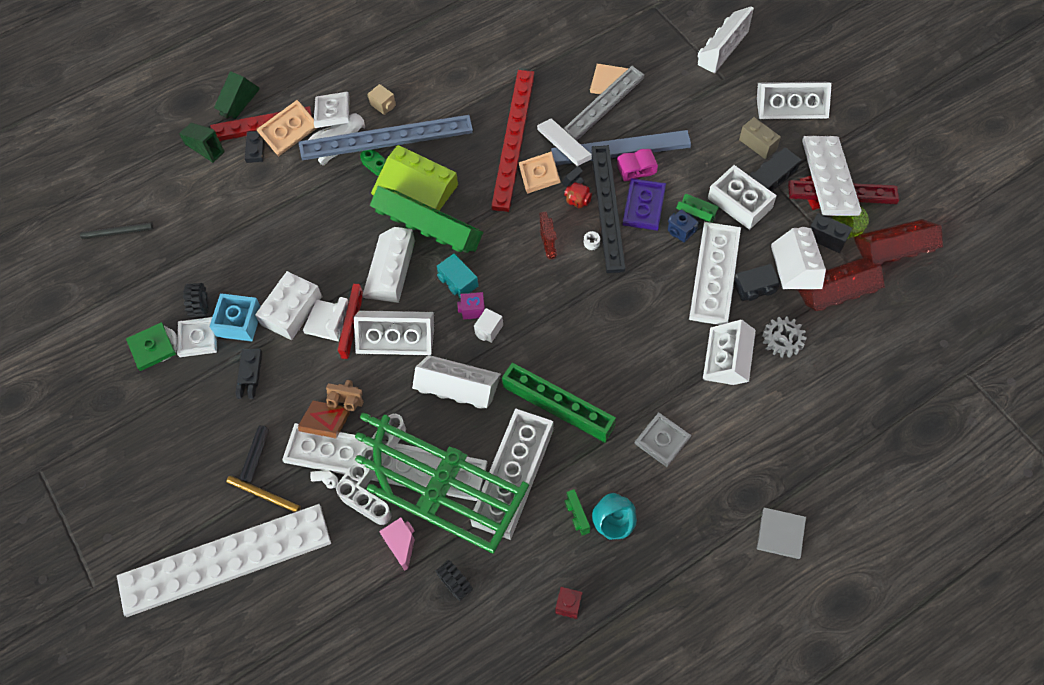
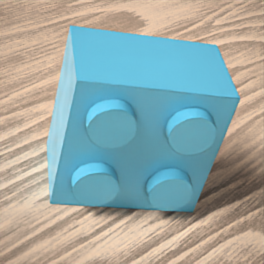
(235, 317)

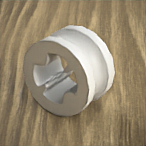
(591, 235)

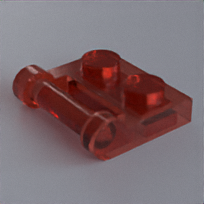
(548, 235)

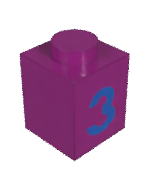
(471, 305)

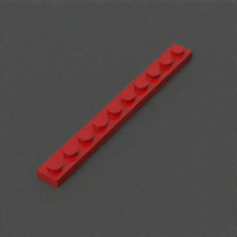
(513, 141)

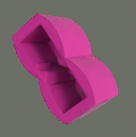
(637, 164)

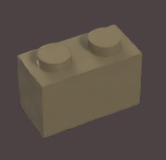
(759, 138)

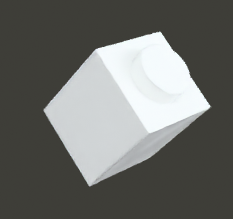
(488, 325)

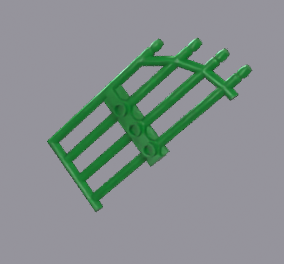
(442, 479)

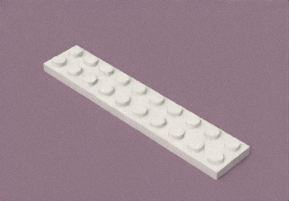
(340, 453)
(222, 560)

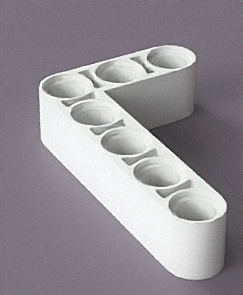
(358, 484)

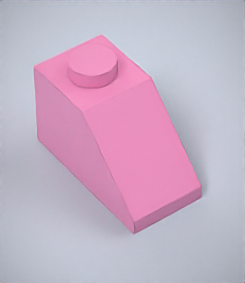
(400, 540)

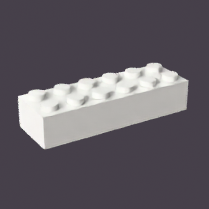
(515, 462)

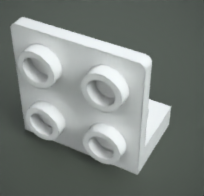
(327, 319)

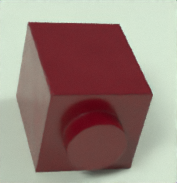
(568, 602)

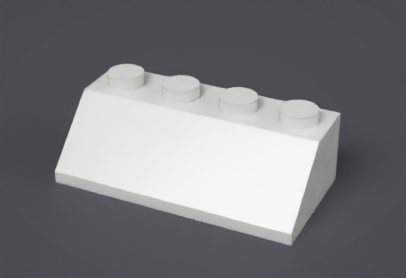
(725, 40)
(793, 100)
(799, 260)
(389, 265)
(394, 332)
(456, 381)

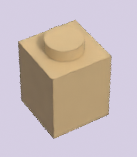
(381, 99)

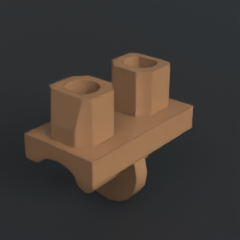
(345, 394)

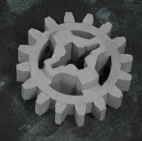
(783, 338)

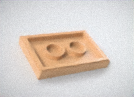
(287, 128)

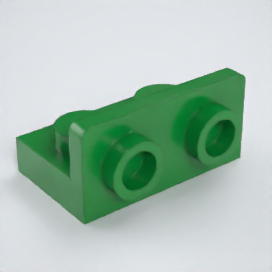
(698, 208)

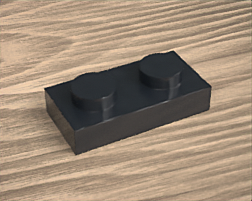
(254, 147)

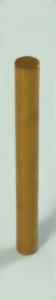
(263, 494)

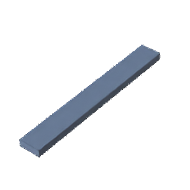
(617, 147)

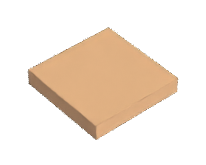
(604, 77)
(539, 172)

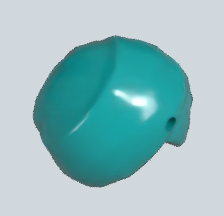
(614, 516)

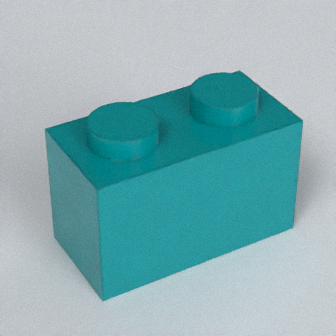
(457, 276)

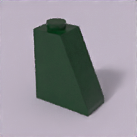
(235, 95)
(203, 141)

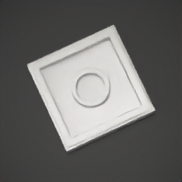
(196, 337)

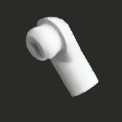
(326, 476)

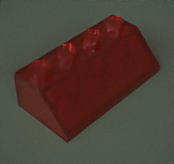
(899, 241)
(844, 283)

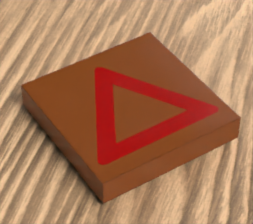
(323, 420)

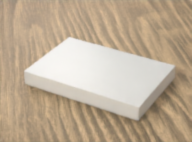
(331, 109)

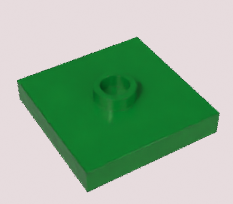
(150, 346)

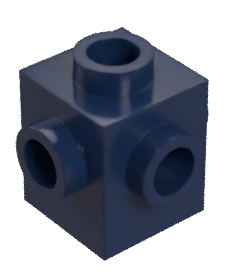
(682, 225)

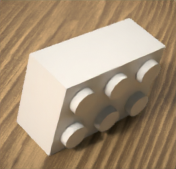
(741, 197)
(288, 305)

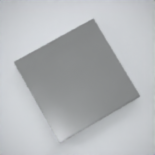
(662, 439)
(781, 533)

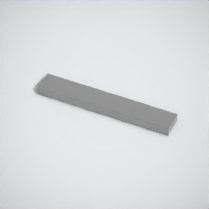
(604, 103)

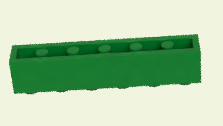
(559, 402)

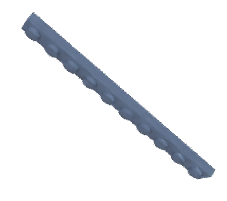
(385, 137)

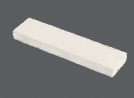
(564, 142)

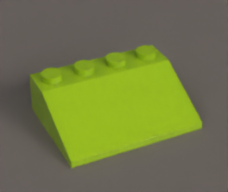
(417, 178)

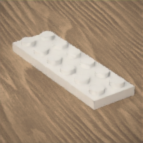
(831, 176)
(715, 274)

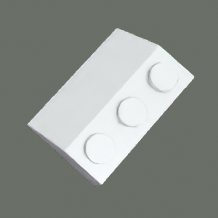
(729, 353)

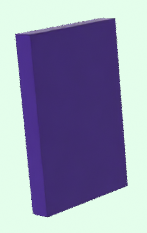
(644, 204)

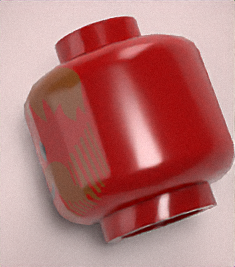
(578, 195)

